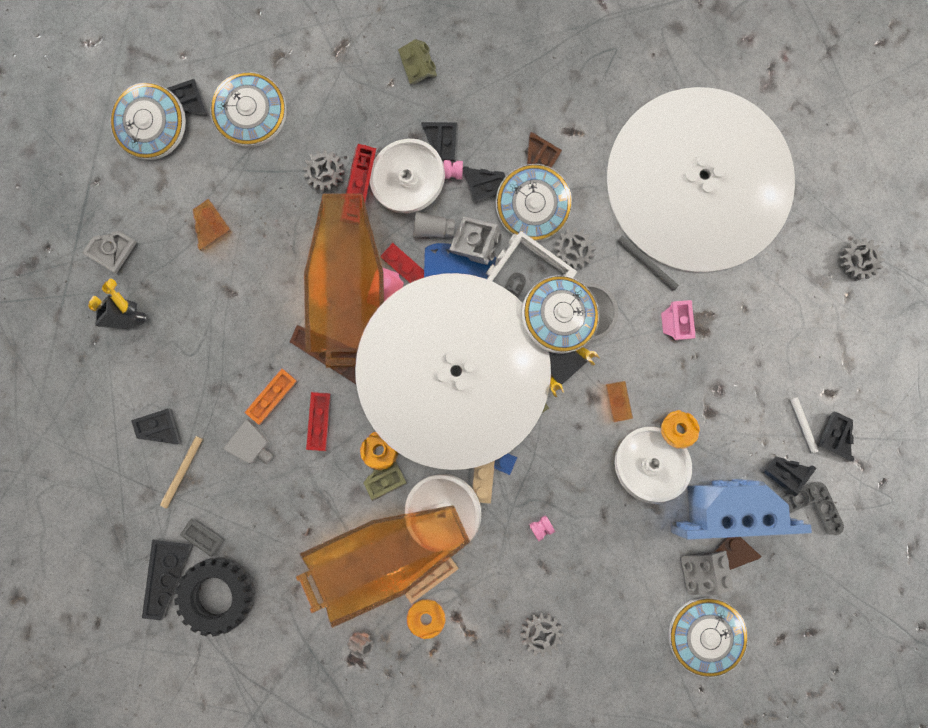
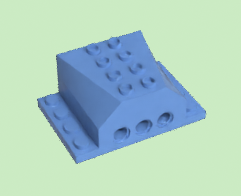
(736, 510)

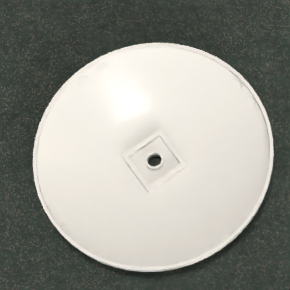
(693, 220)
(408, 378)

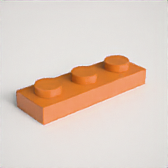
(270, 396)

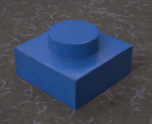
(505, 463)

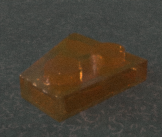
(209, 224)

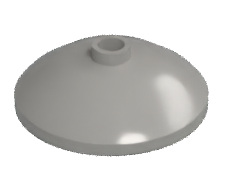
(607, 309)

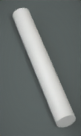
(804, 425)

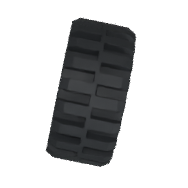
(189, 601)

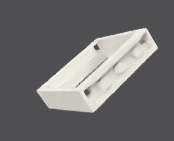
(536, 248)

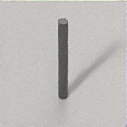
(648, 263)

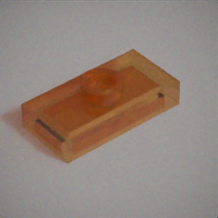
(619, 401)

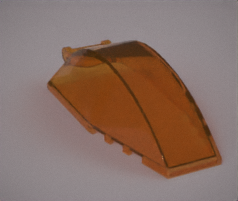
(341, 278)
(380, 561)

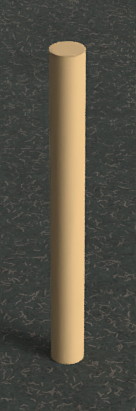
(181, 472)

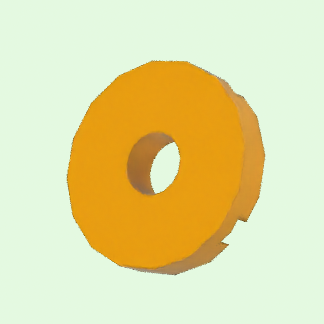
(673, 437)
(375, 461)
(430, 607)

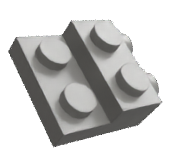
(476, 240)

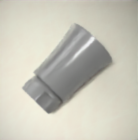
(432, 226)

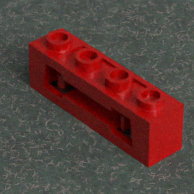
(361, 170)

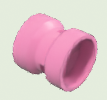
(453, 169)
(542, 528)

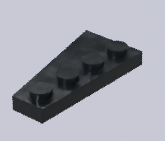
(164, 570)

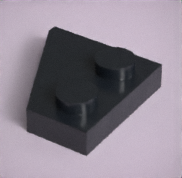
(189, 97)
(482, 182)
(157, 427)

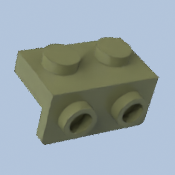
(417, 61)

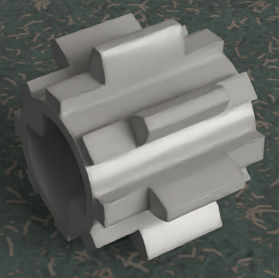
(360, 644)

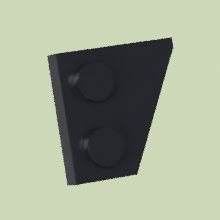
(442, 138)
(838, 436)
(789, 474)

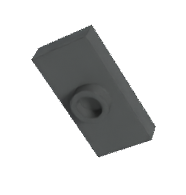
(201, 537)

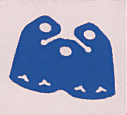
(451, 263)

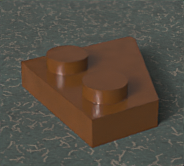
(542, 151)
(737, 551)

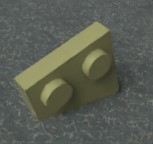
(384, 481)

